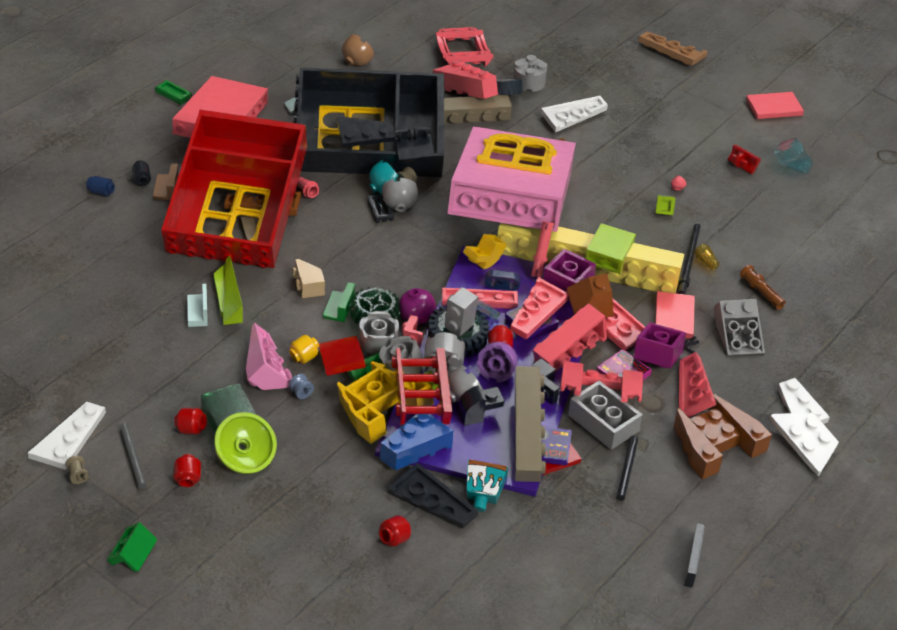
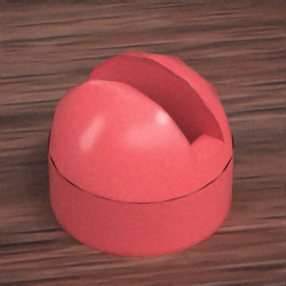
(678, 183)

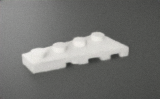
(570, 113)
(68, 436)

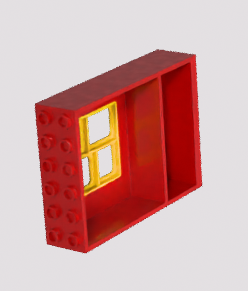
(242, 157)

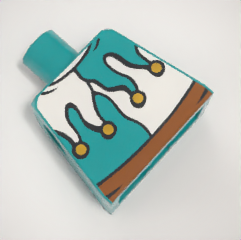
(485, 483)

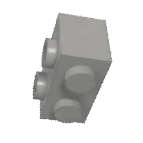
(460, 311)

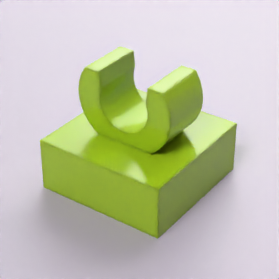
(665, 205)

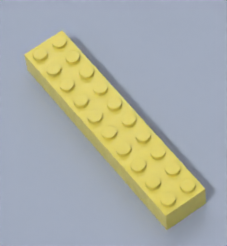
(642, 268)

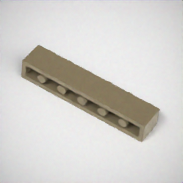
(528, 424)

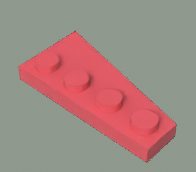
(538, 308)
(694, 387)

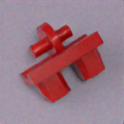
(744, 159)

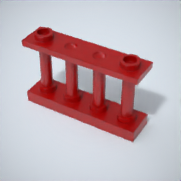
(439, 377)

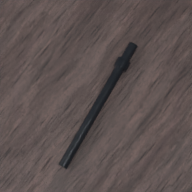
(684, 280)

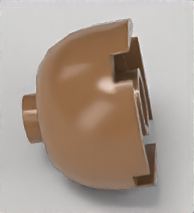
(357, 52)

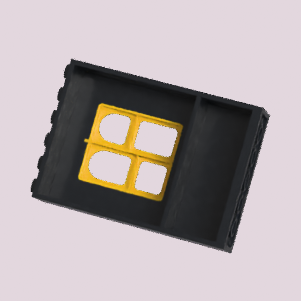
(399, 99)

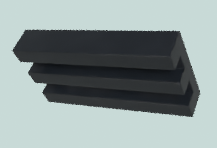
(382, 216)

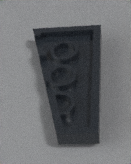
(432, 495)

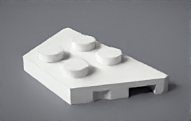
(807, 437)

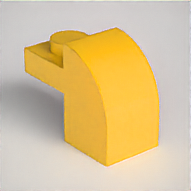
(487, 252)

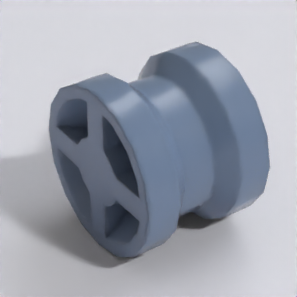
(301, 386)

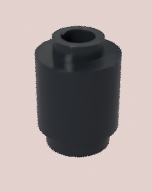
(141, 173)

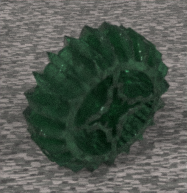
(371, 301)

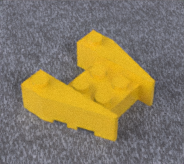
(374, 394)

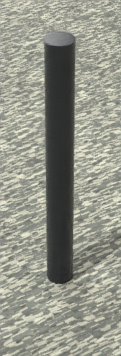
(627, 468)

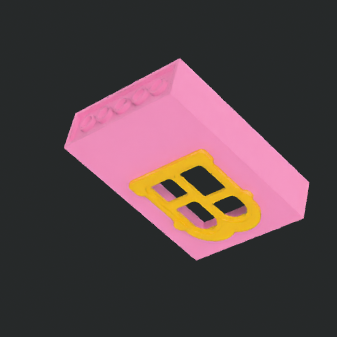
(512, 178)

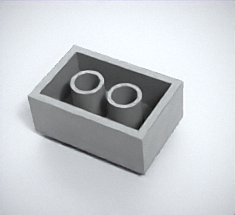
(605, 415)

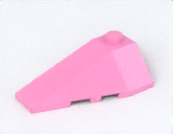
(263, 362)

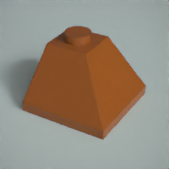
(595, 291)

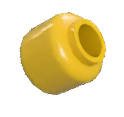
(304, 349)

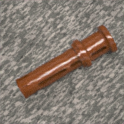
(758, 282)

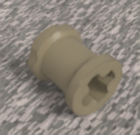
(77, 471)

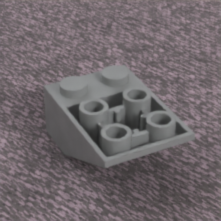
(739, 326)

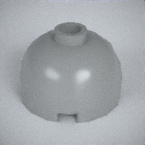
(400, 194)
(461, 382)

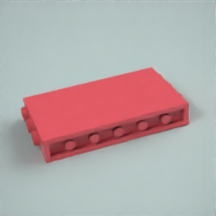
(223, 97)

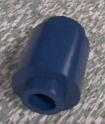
(100, 185)

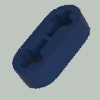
(502, 280)

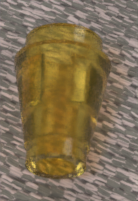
(706, 256)

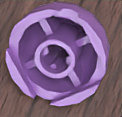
(497, 361)

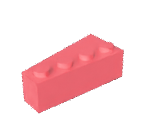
(468, 80)
(572, 337)

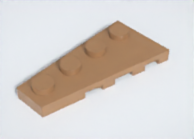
(687, 55)

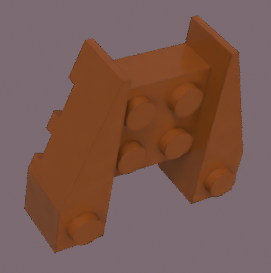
(718, 431)

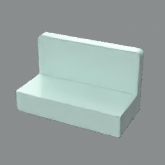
(197, 309)

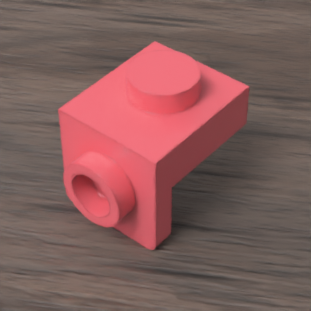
(410, 329)

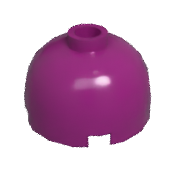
(417, 303)

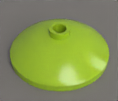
(252, 433)

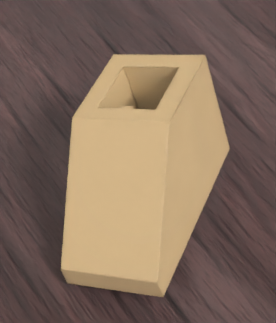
(309, 279)

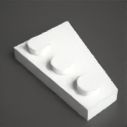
(799, 400)

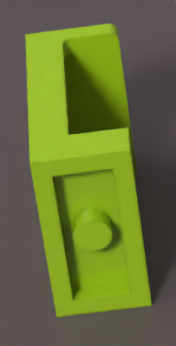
(610, 248)

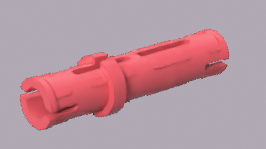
(542, 249)

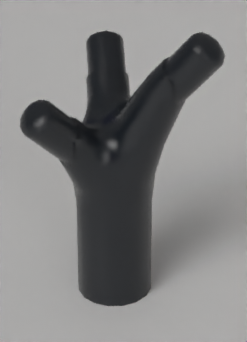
(689, 342)

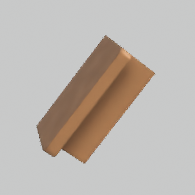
(166, 183)

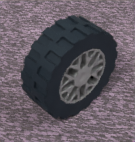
(509, 86)

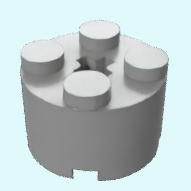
(532, 72)
(377, 331)
(408, 348)
(453, 350)

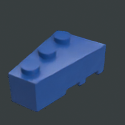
(415, 439)

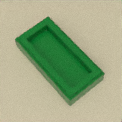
(173, 92)

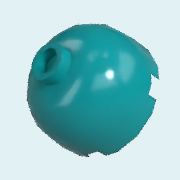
(380, 174)

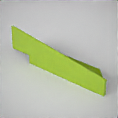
(228, 294)

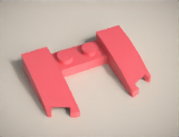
(575, 377)

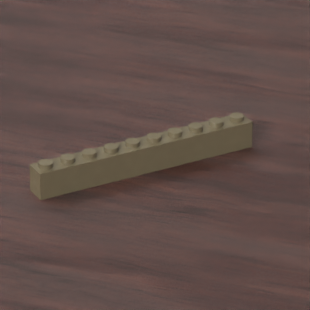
(467, 110)

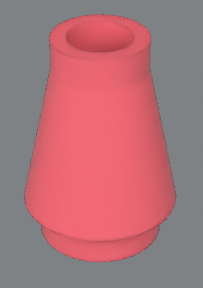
(308, 188)

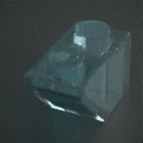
(793, 155)

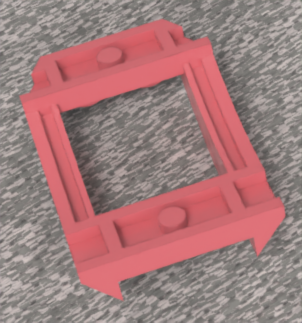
(482, 55)

